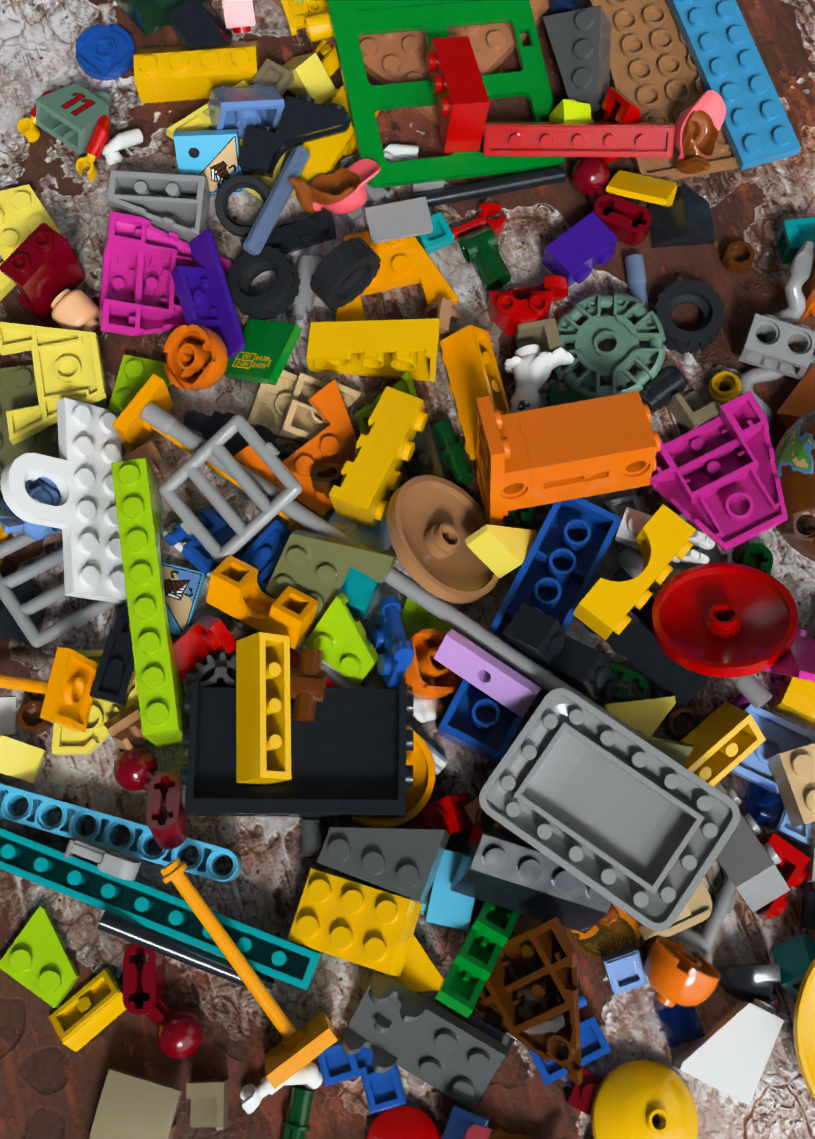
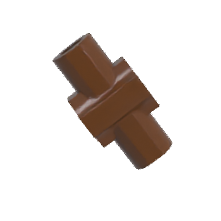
(307, 685)

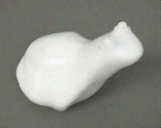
(428, 710)

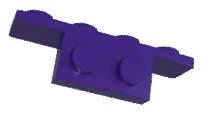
(206, 295)

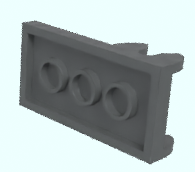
(423, 1041)

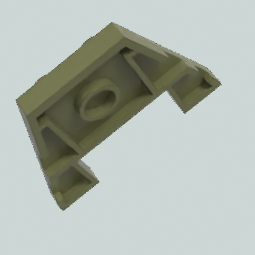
(321, 565)

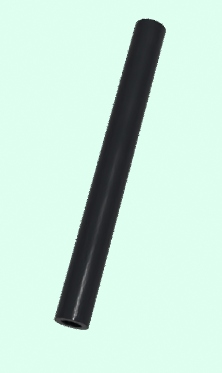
(493, 186)
(174, 949)

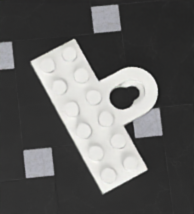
(86, 503)

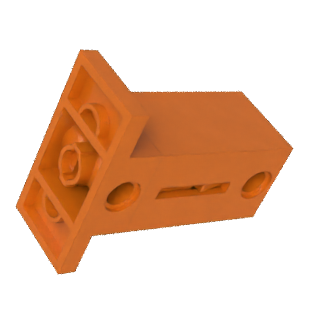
(562, 452)

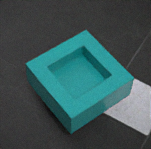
(439, 238)

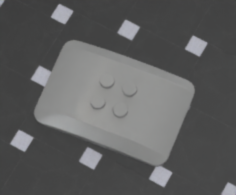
(610, 808)

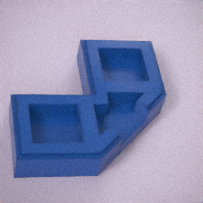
(381, 1089)

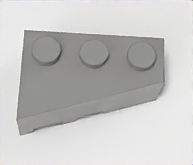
(167, 200)
(749, 863)

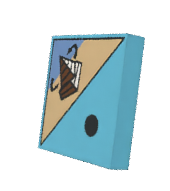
(209, 155)
(182, 596)

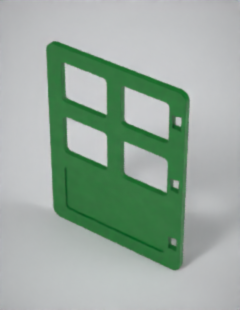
(433, 17)

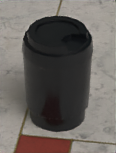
(660, 390)

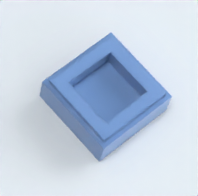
(624, 970)

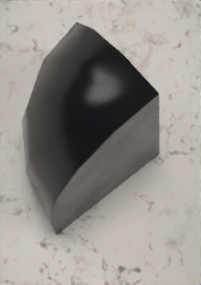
(750, 981)

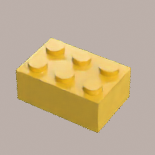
(355, 922)

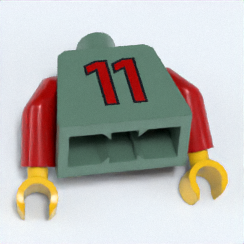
(75, 119)

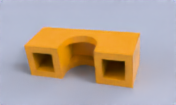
(236, 592)

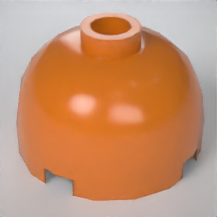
(198, 353)
(425, 675)
(679, 975)

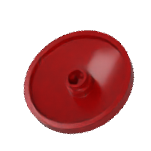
(724, 619)

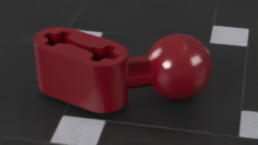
(590, 178)
(165, 811)
(178, 1030)

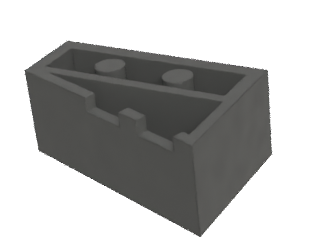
(582, 52)
(387, 857)

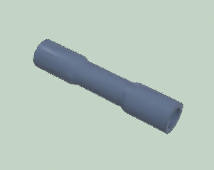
(637, 283)

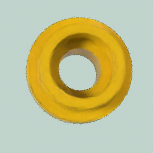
(724, 379)

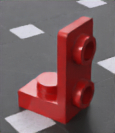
(199, 641)
(443, 815)
(793, 875)

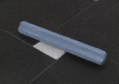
(276, 201)

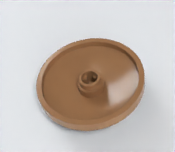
(428, 533)

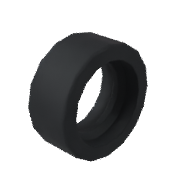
(225, 192)

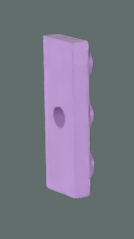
(486, 673)

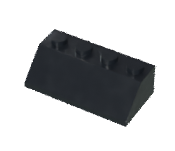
(642, 650)
(518, 877)

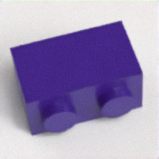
(580, 249)

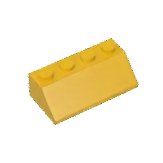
(190, 74)

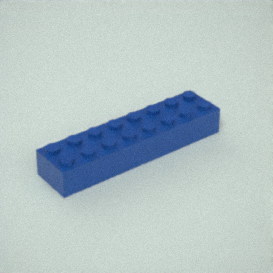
(549, 581)

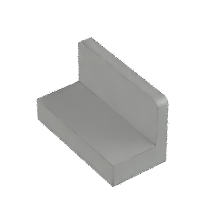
(398, 220)

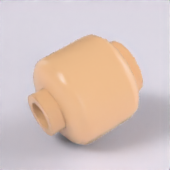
(75, 311)

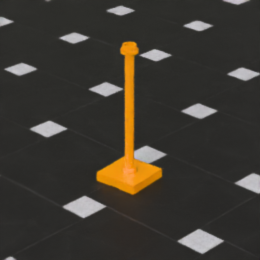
(135, 431)
(65, 692)
(298, 1044)

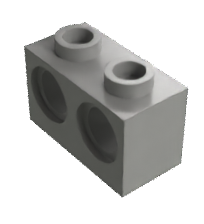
(776, 354)

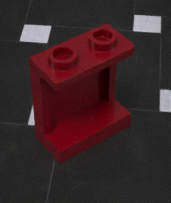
(42, 270)

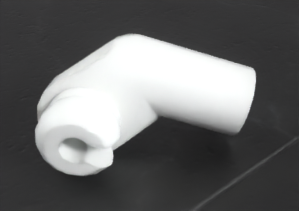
(119, 142)
(400, 152)

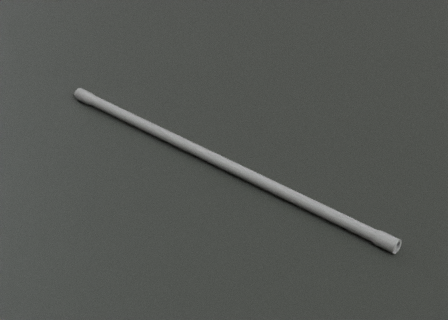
(170, 426)

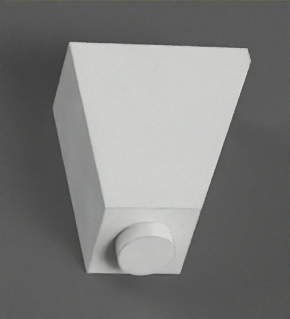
(734, 1050)

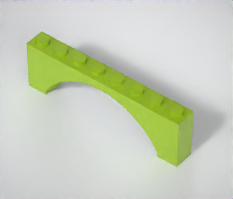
(156, 672)

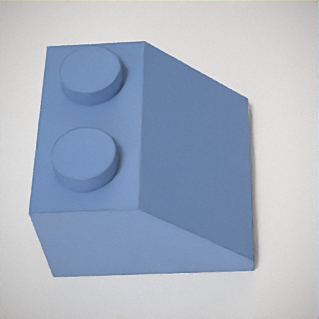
(245, 107)

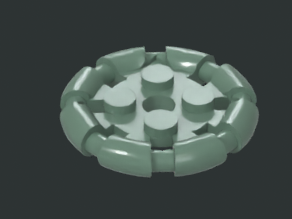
(626, 353)

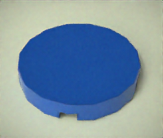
(105, 51)

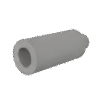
(304, 300)

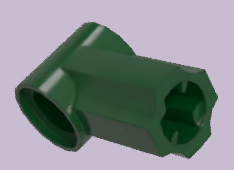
(483, 252)

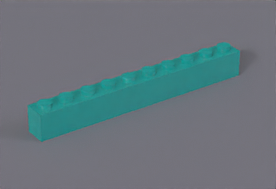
(153, 908)

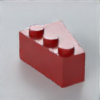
(457, 93)

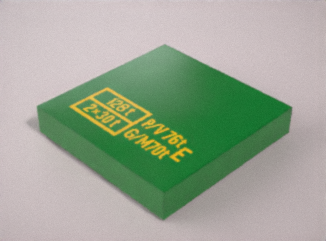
(265, 352)

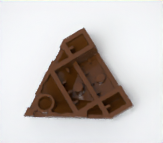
(538, 995)

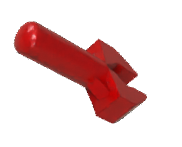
(485, 210)
(551, 283)

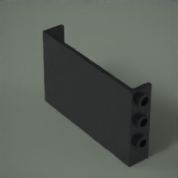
(340, 764)

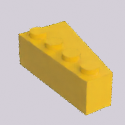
(375, 348)
(379, 458)

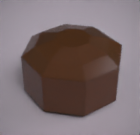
(738, 256)
(29, 718)
(681, 721)

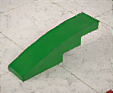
(476, 957)

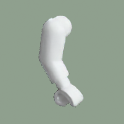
(252, 1095)

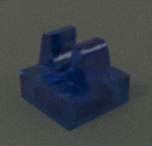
(763, 805)
(679, 1024)

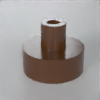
(325, 476)

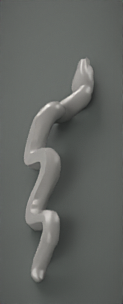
(799, 271)

